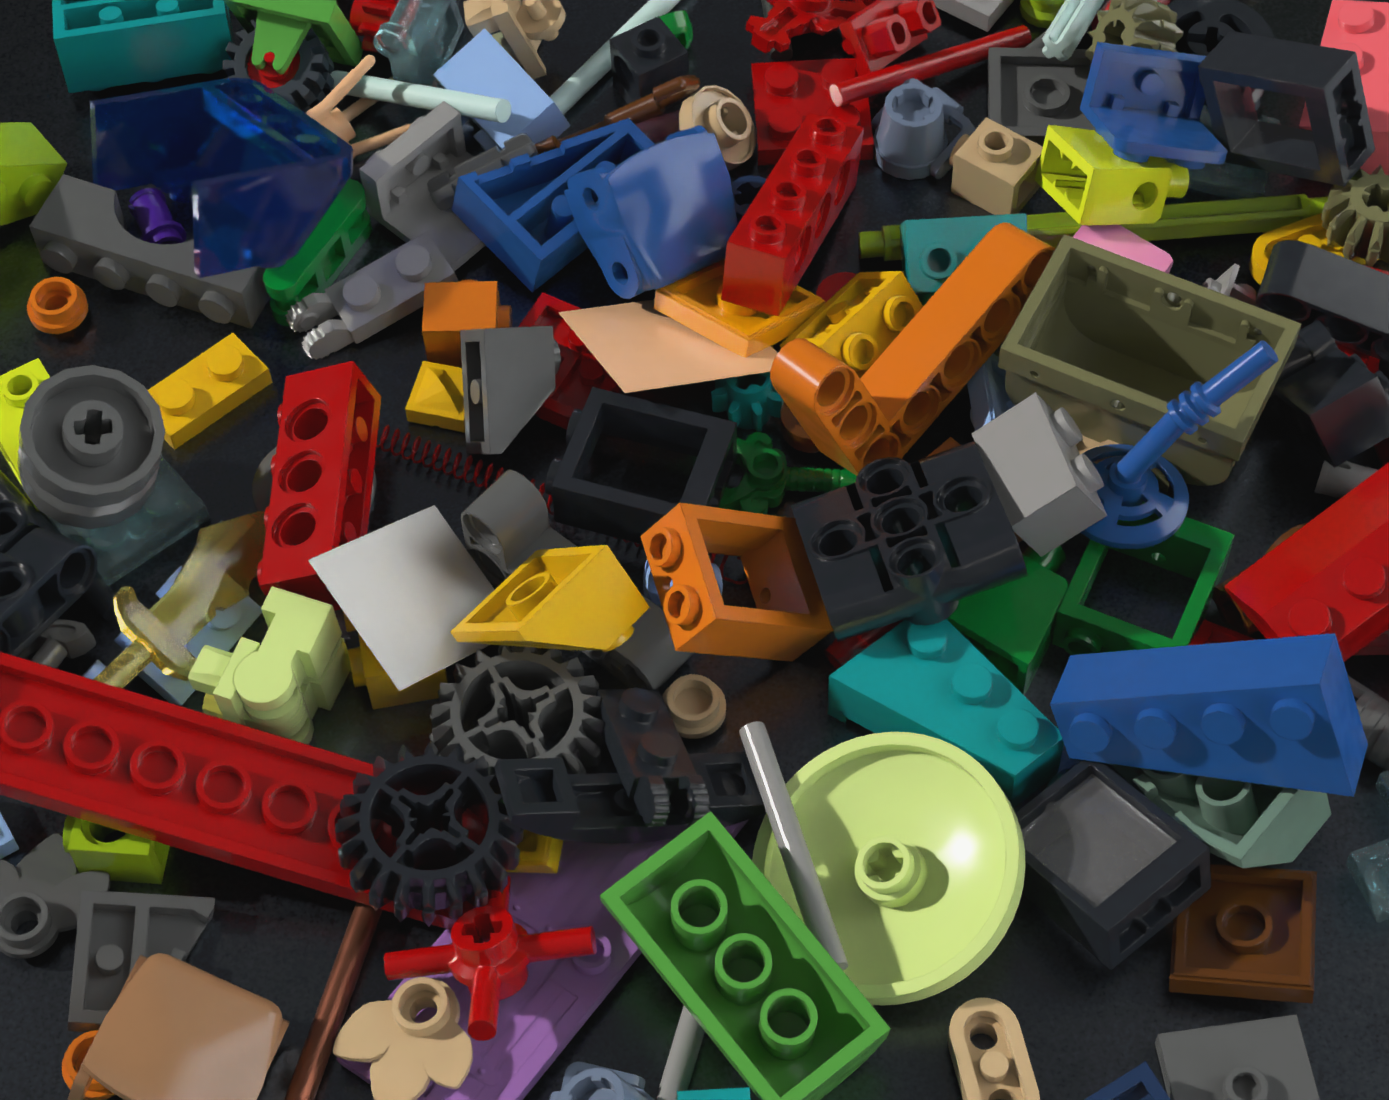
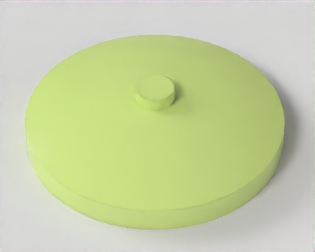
(910, 859)

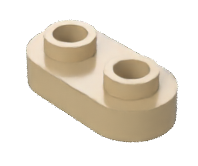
(993, 1072)

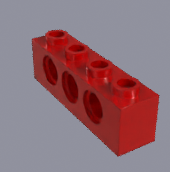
(792, 214)
(319, 475)

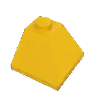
(559, 602)

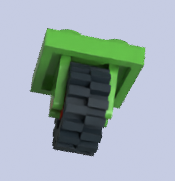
(291, 46)

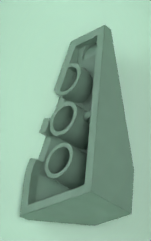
(1236, 818)

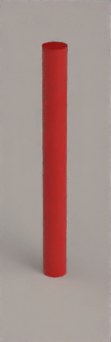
(927, 66)

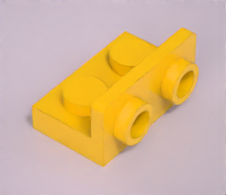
(862, 318)

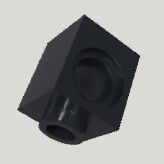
(646, 59)

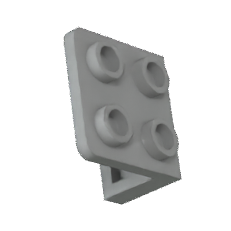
(398, 180)

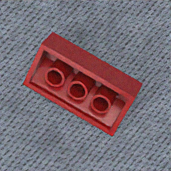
(1326, 573)

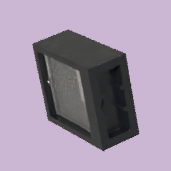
(1108, 861)

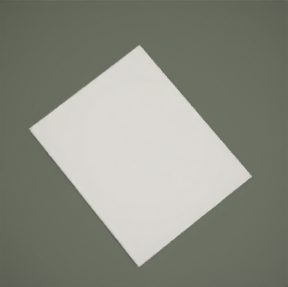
(407, 593)

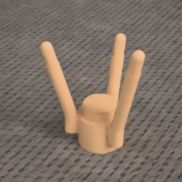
(339, 121)

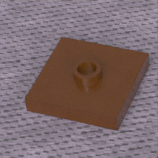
(1248, 936)

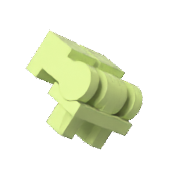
(285, 677)

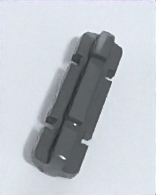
(443, 186)

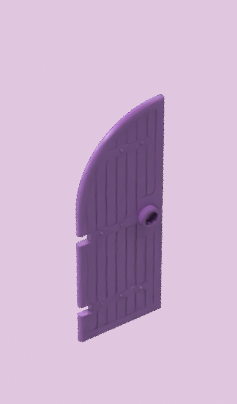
(558, 992)

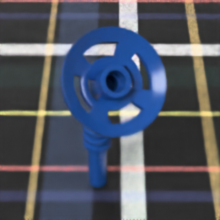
(1130, 473)

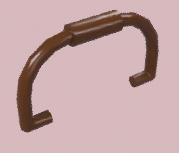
(638, 110)

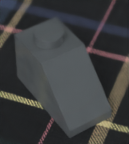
(505, 382)

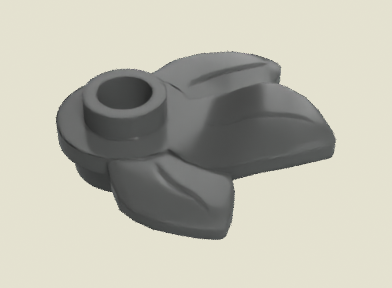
(43, 890)

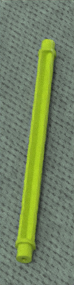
(1176, 222)

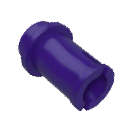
(154, 218)

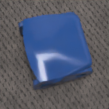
(657, 212)

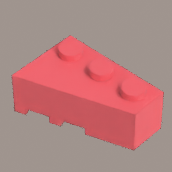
(1365, 30)

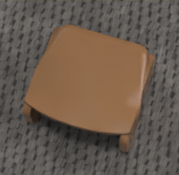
(182, 1037)

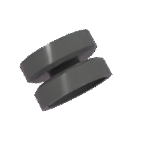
(90, 446)

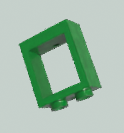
(1193, 551)

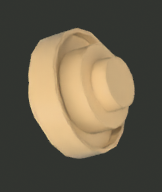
(724, 116)

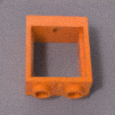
(782, 582)

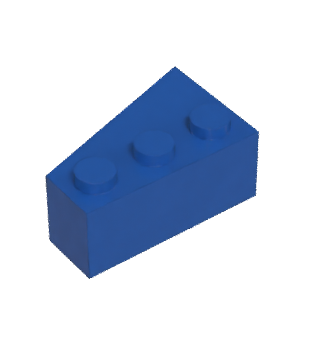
(523, 205)

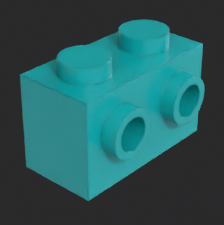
(938, 246)

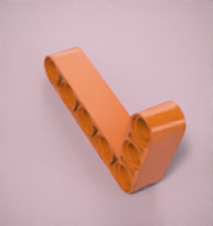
(923, 366)

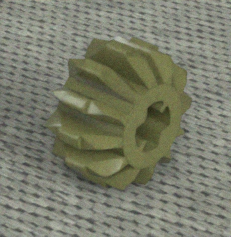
(1136, 25)
(1359, 216)

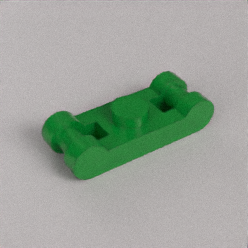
(323, 255)

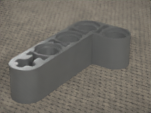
(513, 523)

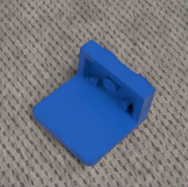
(1150, 105)

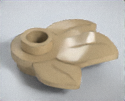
(406, 1052)

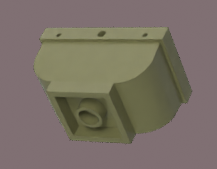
(1127, 340)

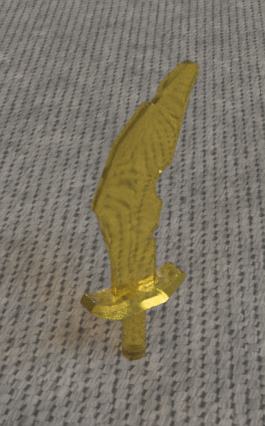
(210, 580)

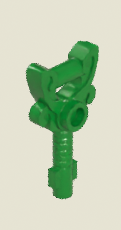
(769, 477)

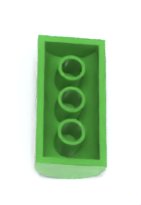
(746, 965)

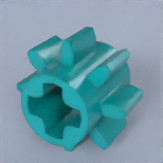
(747, 400)

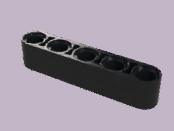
(1325, 287)

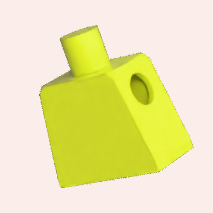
(1101, 187)

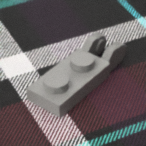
(370, 297)

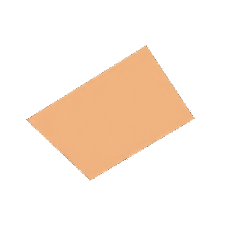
(654, 351)

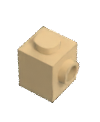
(995, 168)

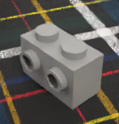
(1040, 473)

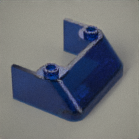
(236, 151)

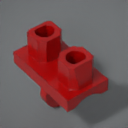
(887, 31)

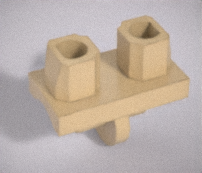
(521, 27)

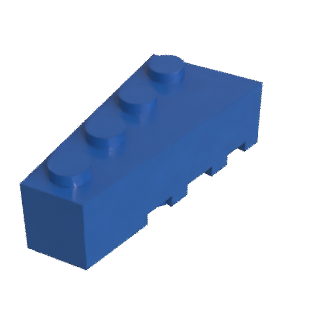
(1219, 711)

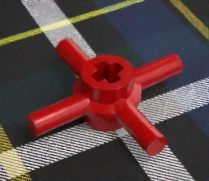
(489, 957)

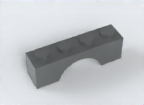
(87, 234)

